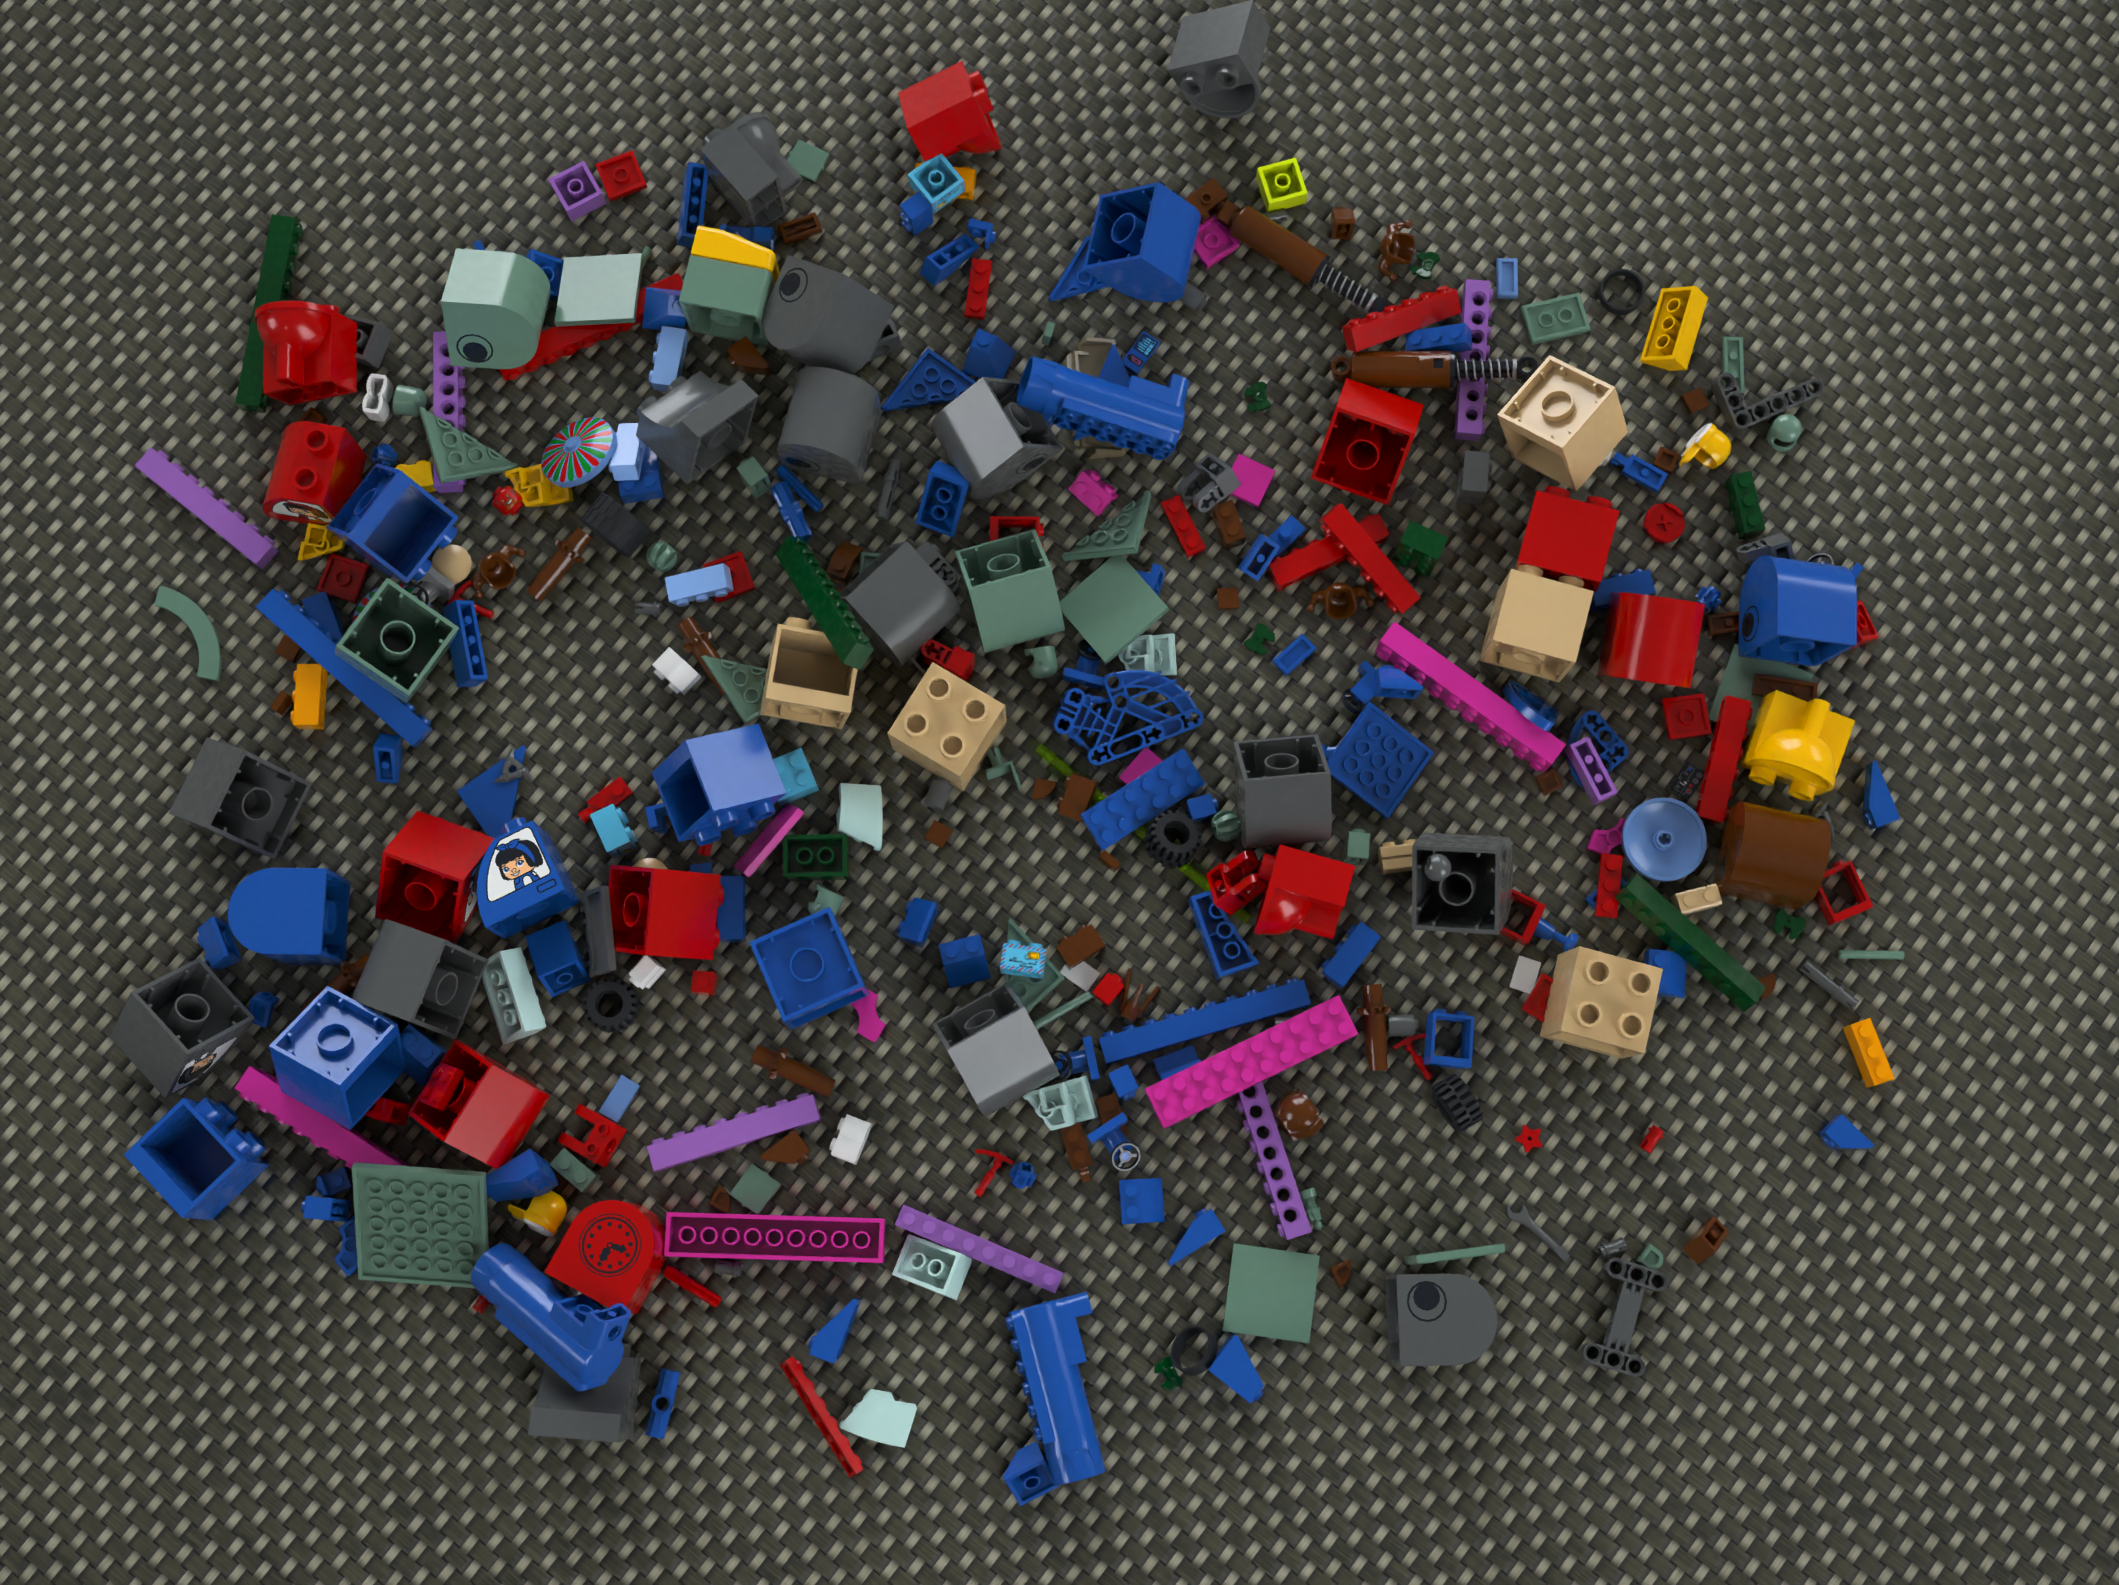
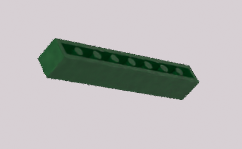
(1690, 943)

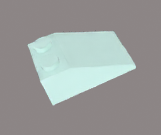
(932, 1266)

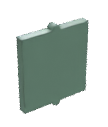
(808, 160)
(755, 1189)

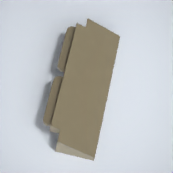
(1090, 360)

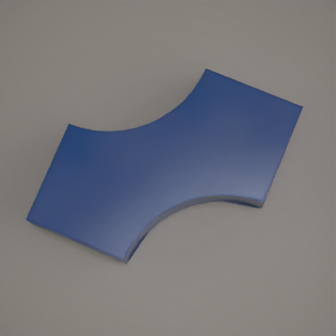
(348, 1254)

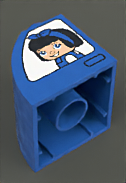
(522, 880)

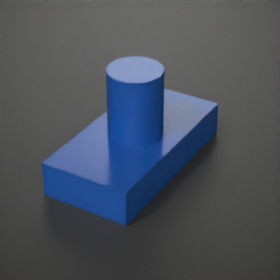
(1287, 534)

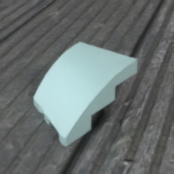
(1151, 654)
(861, 813)
(1064, 1103)
(881, 1418)

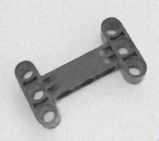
(1623, 1316)

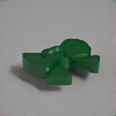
(1428, 261)
(1258, 391)
(1254, 643)
(1783, 919)
(1166, 1366)

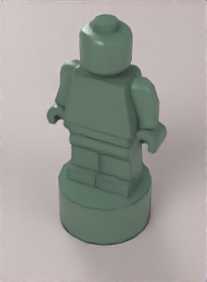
(1313, 1211)

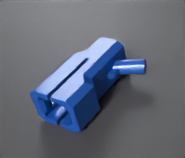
(760, 235)

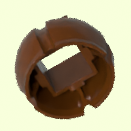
(1298, 1116)

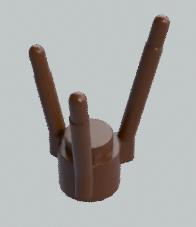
(1131, 1009)

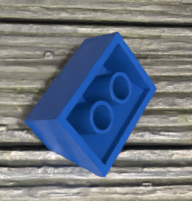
(942, 499)

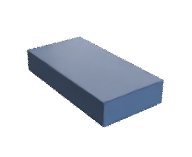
(1507, 278)
(619, 1098)

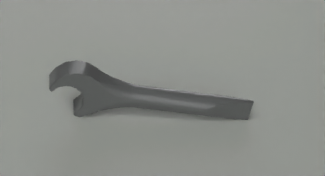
(1525, 1219)

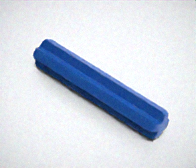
(786, 475)

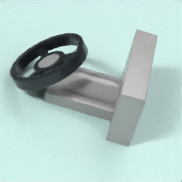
(433, 586)

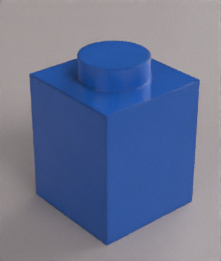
(1202, 807)

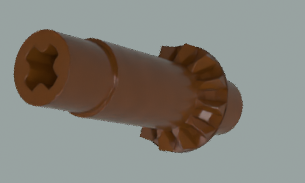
(559, 563)
(699, 644)
(347, 979)
(1375, 1026)
(792, 1070)

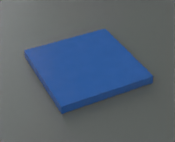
(1378, 760)

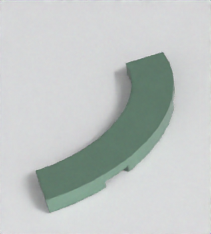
(202, 628)

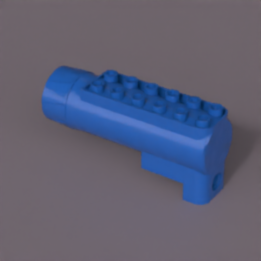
(1129, 416)
(566, 1332)
(1049, 1359)

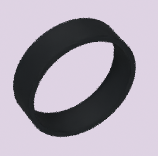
(1627, 273)
(1180, 1341)

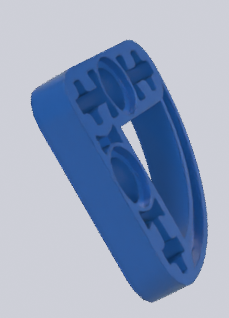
(1531, 706)
(1607, 747)

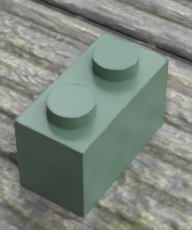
(754, 477)
(1356, 847)
(575, 1170)

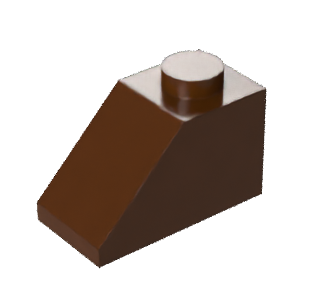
(1342, 223)
(747, 358)
(843, 562)
(788, 1150)
(1706, 1240)

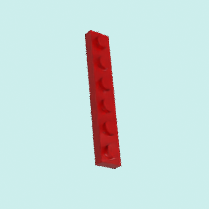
(825, 1422)

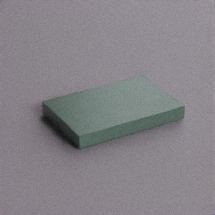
(1555, 318)

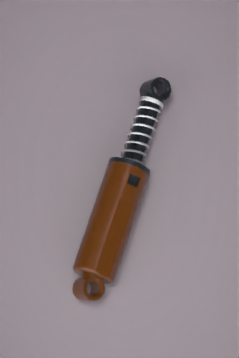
(1293, 254)
(1424, 369)

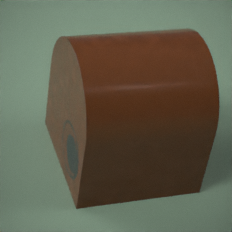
(1772, 855)

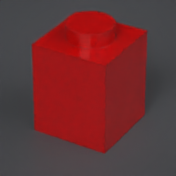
(704, 983)
(1108, 989)

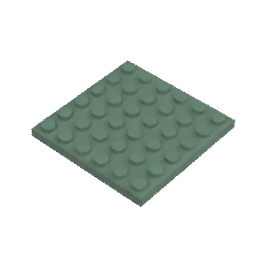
(419, 1223)

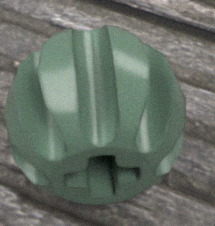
(661, 556)
(1225, 825)

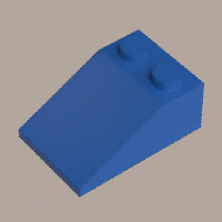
(649, 483)
(521, 1178)
(832, 1337)

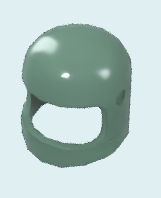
(408, 401)
(1786, 429)
(1045, 661)
(824, 900)

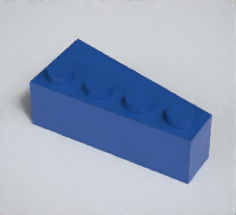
(1222, 943)

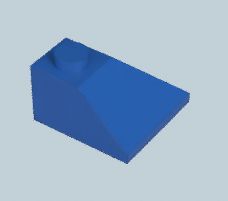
(552, 268)
(662, 309)
(988, 356)
(1395, 684)
(1029, 1474)

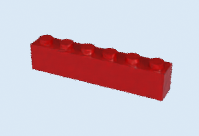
(1401, 319)
(1319, 555)
(1369, 559)
(1723, 759)

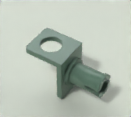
(999, 767)

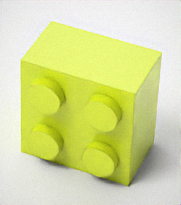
(1281, 185)

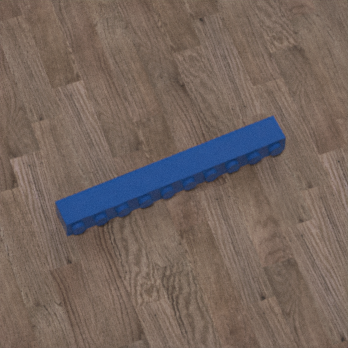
(322, 646)
(1205, 1021)

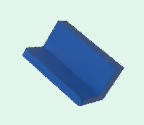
(656, 818)
(1175, 1062)

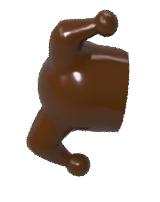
(1396, 248)
(496, 569)
(1340, 600)

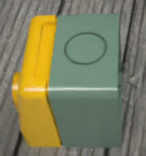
(728, 286)

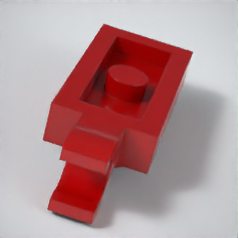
(614, 794)

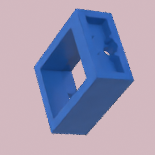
(1465, 1059)

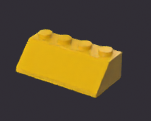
(1674, 328)

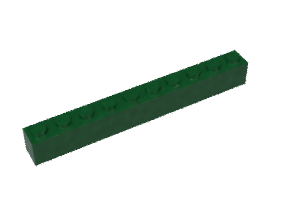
(272, 286)
(824, 602)

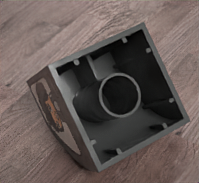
(180, 1026)

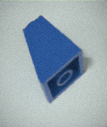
(557, 958)
(420, 1053)
(1236, 1370)

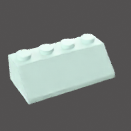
(512, 996)

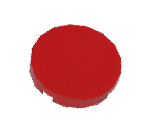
(1664, 523)

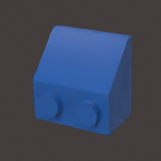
(918, 921)
(218, 943)
(964, 961)
(1673, 974)
(1141, 1201)

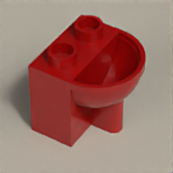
(950, 113)
(306, 351)
(1568, 536)
(1301, 892)

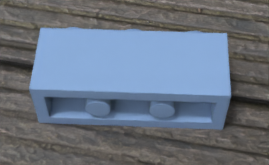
(669, 357)
(629, 453)
(699, 585)

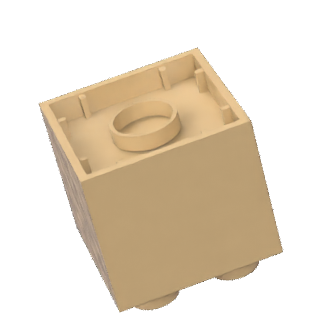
(1563, 422)
(1537, 623)
(807, 678)
(947, 726)
(1601, 1002)

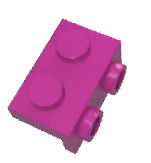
(1093, 491)

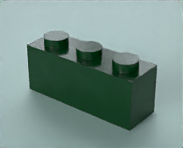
(1745, 505)

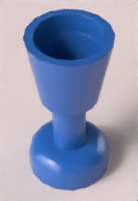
(1547, 931)

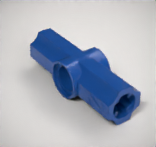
(791, 510)
(659, 1418)

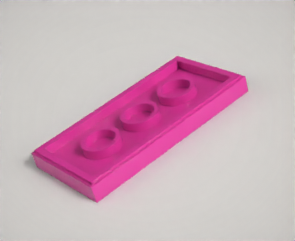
(768, 839)

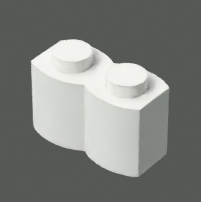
(378, 395)
(676, 671)
(646, 972)
(850, 1139)

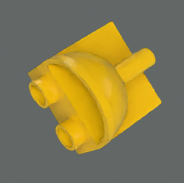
(1796, 744)

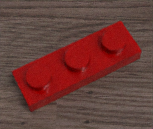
(978, 289)
(1183, 526)
(1608, 885)

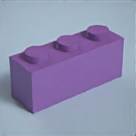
(1591, 770)

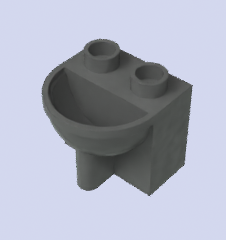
(1220, 59)
(749, 169)

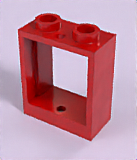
(1014, 522)
(1857, 888)
(1532, 922)

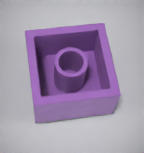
(577, 191)

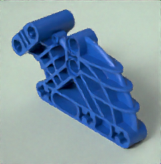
(1080, 716)

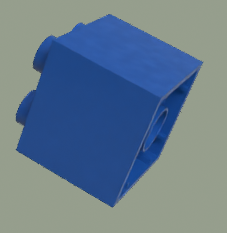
(394, 523)
(719, 784)
(809, 968)
(338, 1057)
(198, 1157)

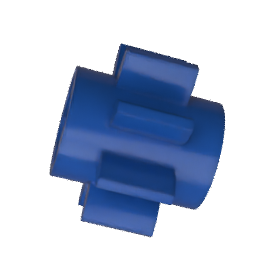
(384, 455)
(1709, 597)
(1022, 1175)

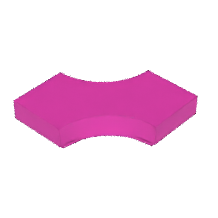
(1604, 840)
(869, 1023)

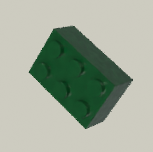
(1419, 549)
(816, 857)

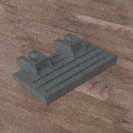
(598, 931)

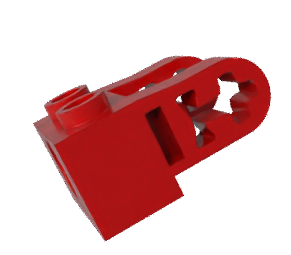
(955, 661)
(1225, 883)
(601, 1141)

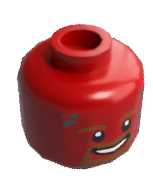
(507, 500)

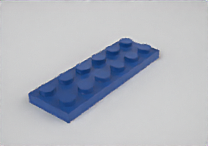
(1142, 799)

